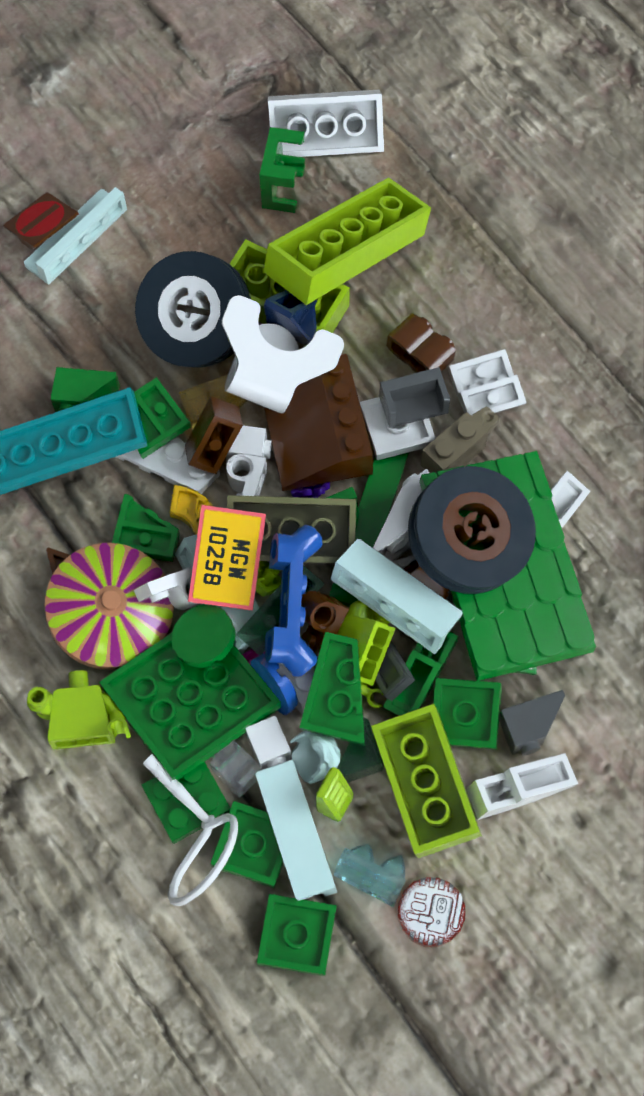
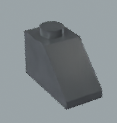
(529, 722)

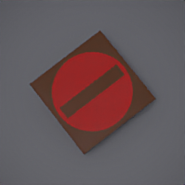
(40, 220)

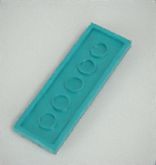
(70, 440)

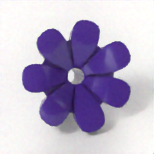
(310, 491)

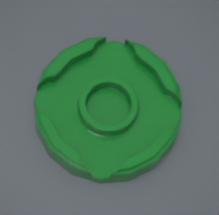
(203, 635)

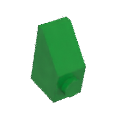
(81, 385)

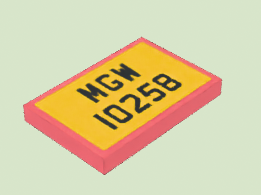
(227, 557)

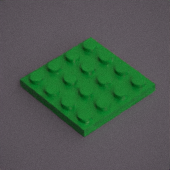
(188, 710)

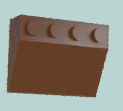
(321, 432)

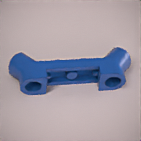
(284, 642)

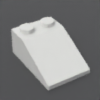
(394, 538)

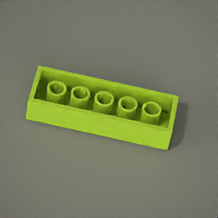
(346, 240)

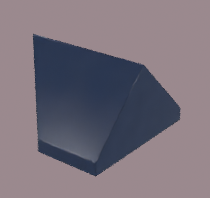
(293, 315)

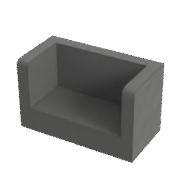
(414, 397)

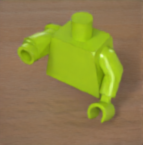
(373, 641)
(78, 713)

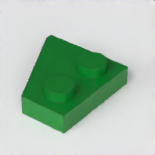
(159, 416)
(145, 531)

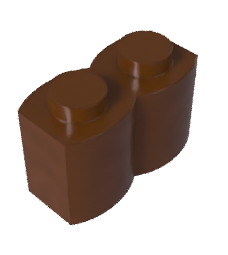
(420, 346)

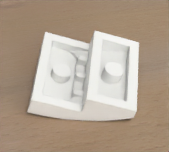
(487, 383)

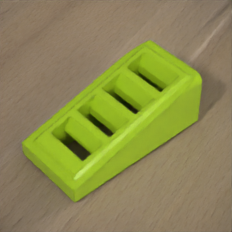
(334, 795)

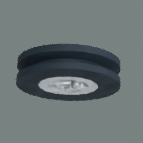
(158, 312)

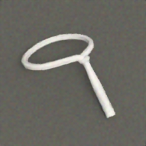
(207, 824)

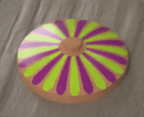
(95, 608)

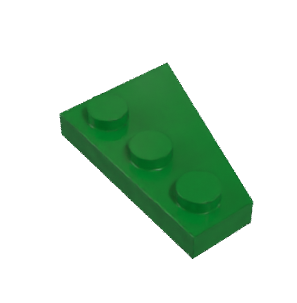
(335, 692)

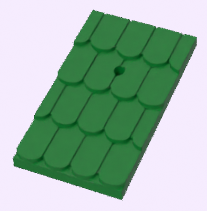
(541, 609)

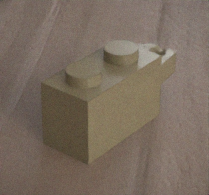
(459, 441)

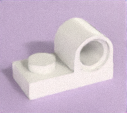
(251, 483)
(169, 586)

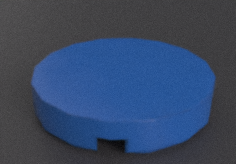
(280, 685)

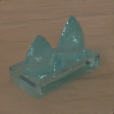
(381, 881)

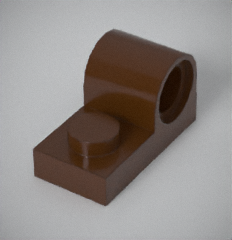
(326, 619)

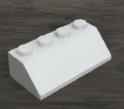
(330, 121)

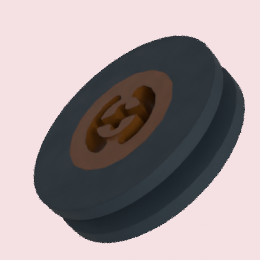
(439, 531)

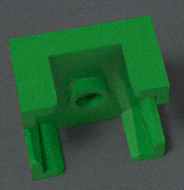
(280, 169)

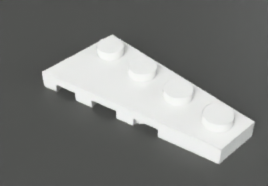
(172, 465)

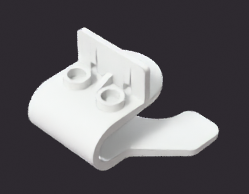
(268, 357)

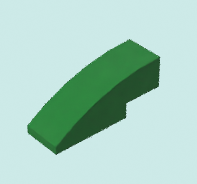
(425, 669)

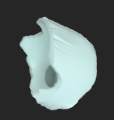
(314, 755)

